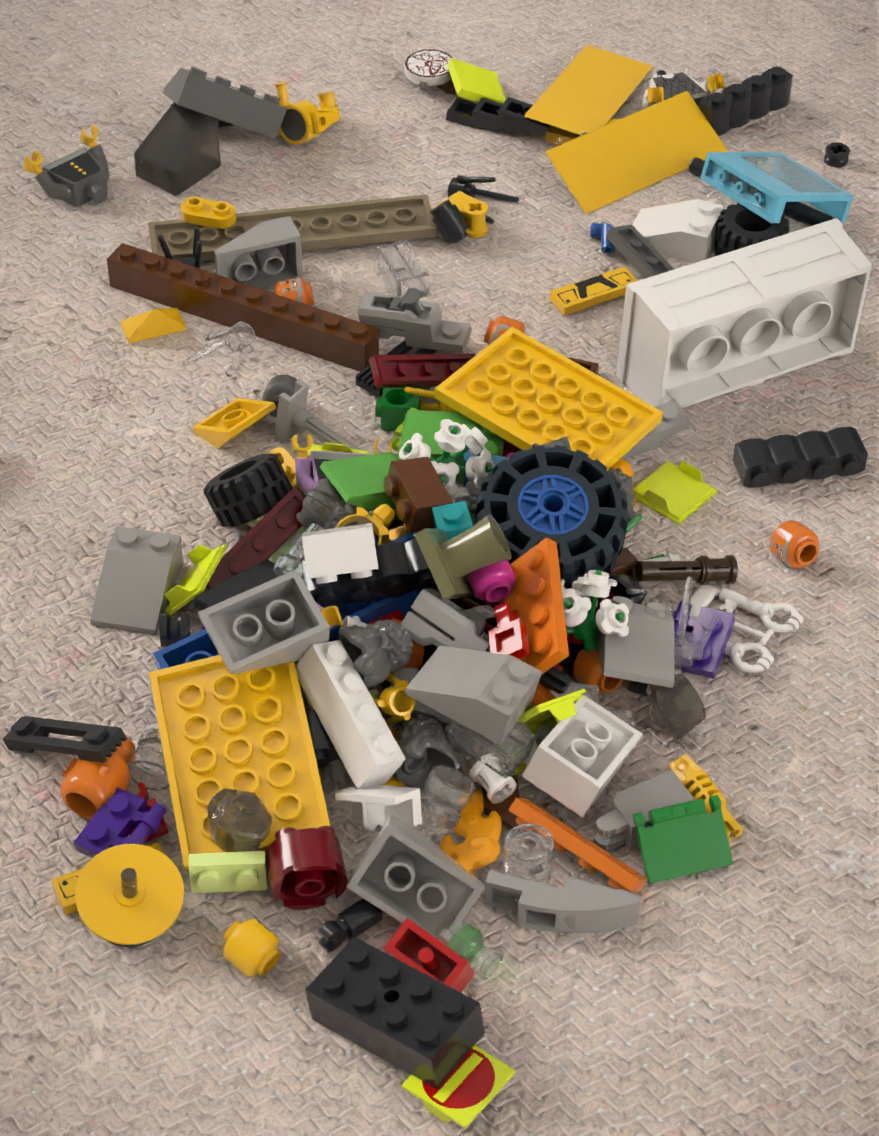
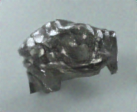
(675, 708)
(238, 820)

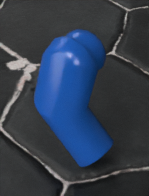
(601, 231)

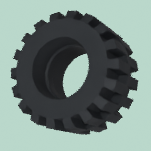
(741, 228)
(247, 490)

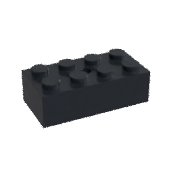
(395, 1012)

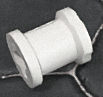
(495, 785)

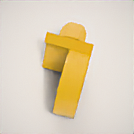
(380, 519)

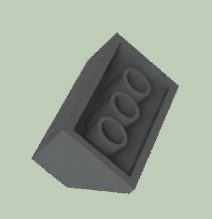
(226, 102)

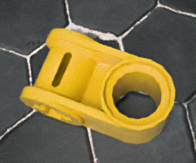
(473, 212)

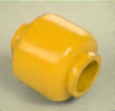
(251, 947)

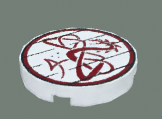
(428, 67)

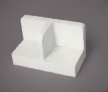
(377, 802)

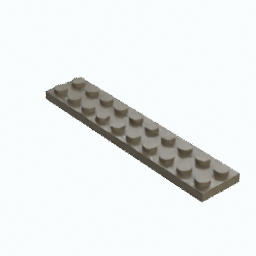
(318, 226)

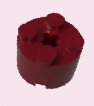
(306, 867)

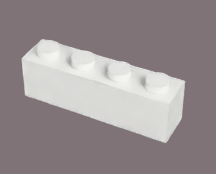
(349, 714)

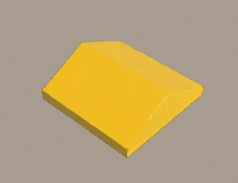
(232, 420)

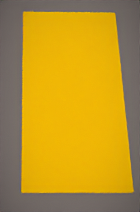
(589, 91)
(635, 151)

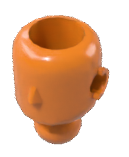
(93, 783)

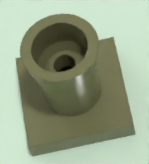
(462, 554)

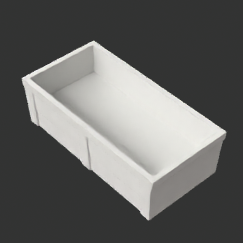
(743, 316)

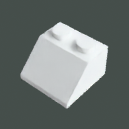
(340, 552)

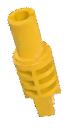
(701, 786)

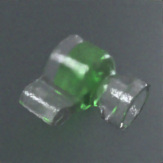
(470, 945)

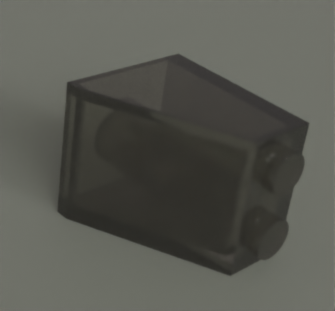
(179, 150)

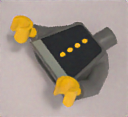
(75, 177)

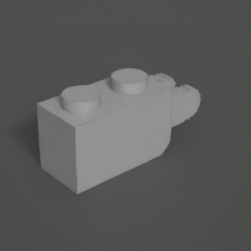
(617, 825)

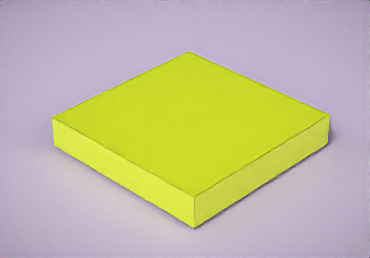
(475, 82)

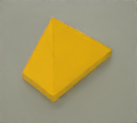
(152, 324)

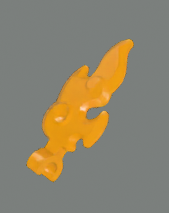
(480, 836)

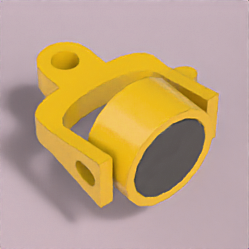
(303, 119)

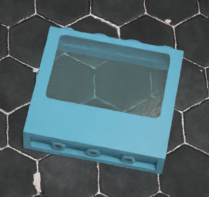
(770, 180)

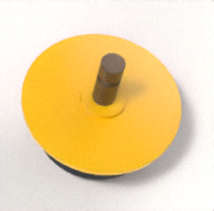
(129, 894)

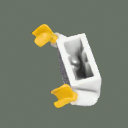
(668, 85)

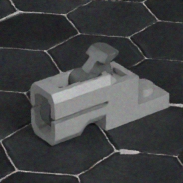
(415, 320)
(447, 624)

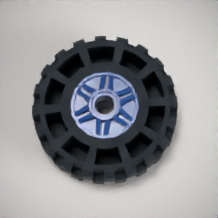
(558, 498)

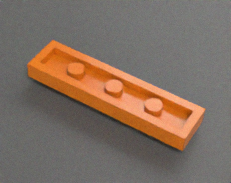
(590, 854)

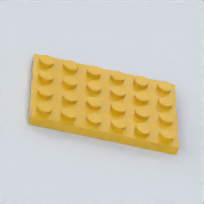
(540, 396)
(237, 735)

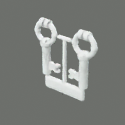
(705, 594)

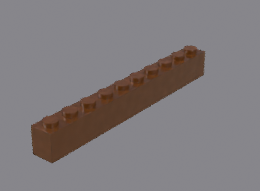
(230, 301)

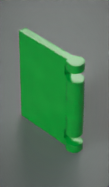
(683, 839)

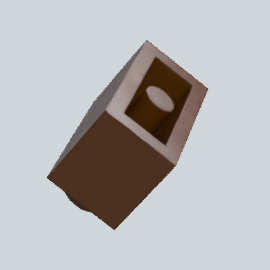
(415, 490)

